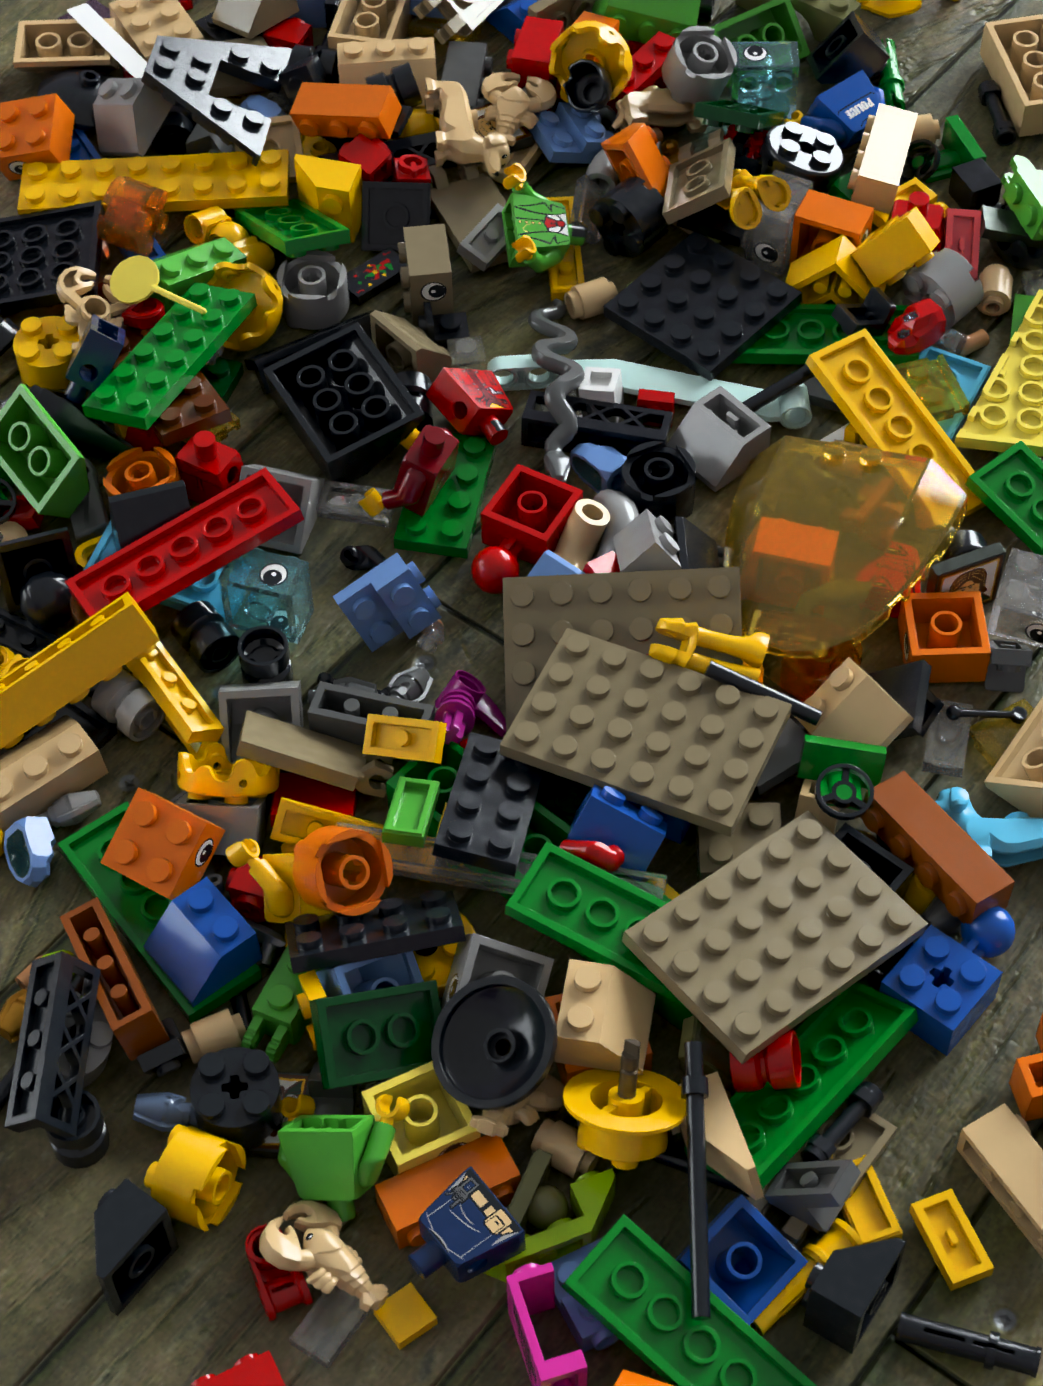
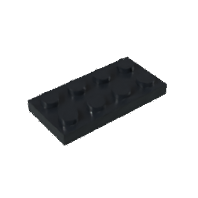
(488, 808)
(386, 930)

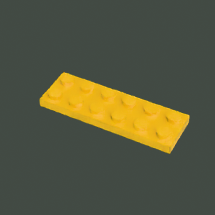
(885, 406)

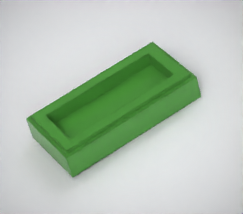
(411, 812)

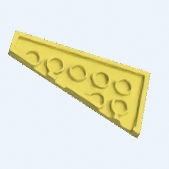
(1013, 394)

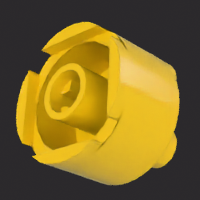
(45, 351)
(196, 1176)

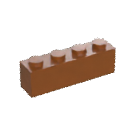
(936, 849)
(120, 987)

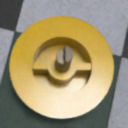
(623, 1112)

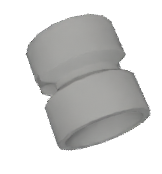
(129, 705)

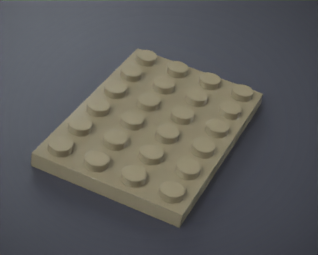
(611, 608)
(647, 731)
(774, 935)

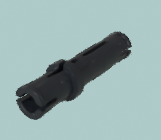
(969, 1344)

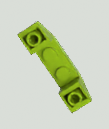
(590, 1201)

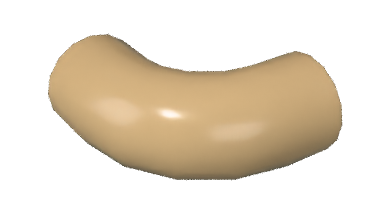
(582, 532)

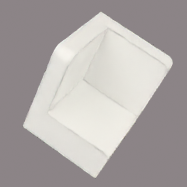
(602, 385)

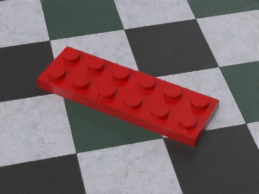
(189, 546)

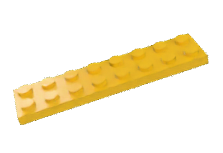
(189, 179)

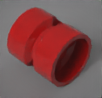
(775, 1064)

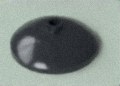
(78, 91)
(472, 1036)

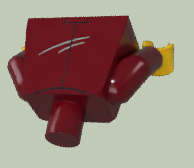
(421, 475)

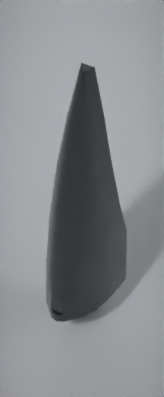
(84, 432)

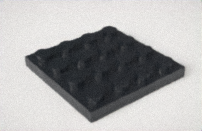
(40, 247)
(702, 305)

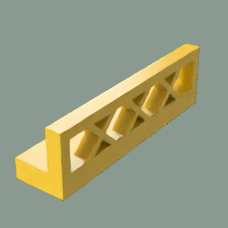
(178, 699)

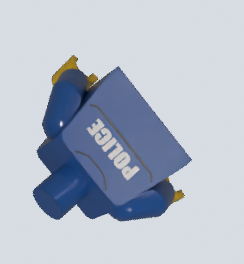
(843, 109)

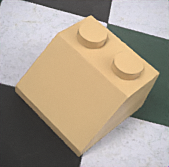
(856, 708)
(598, 1013)

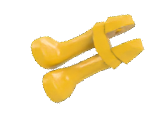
(743, 201)
(748, 649)

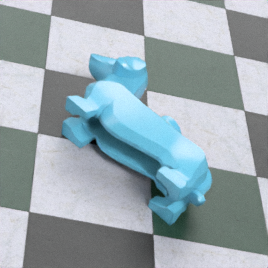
(1006, 840)

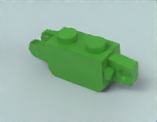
(1025, 195)
(277, 1011)

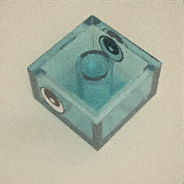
(766, 75)
(267, 592)

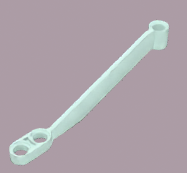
(790, 409)

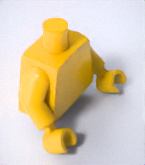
(276, 879)

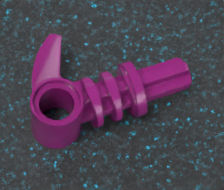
(462, 702)

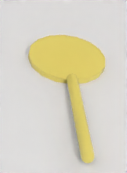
(137, 280)

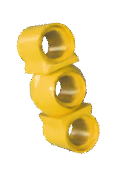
(215, 224)

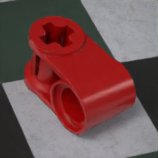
(275, 1287)

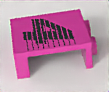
(531, 1292)

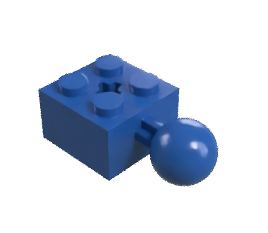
(950, 979)

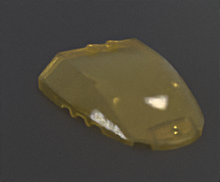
(834, 539)

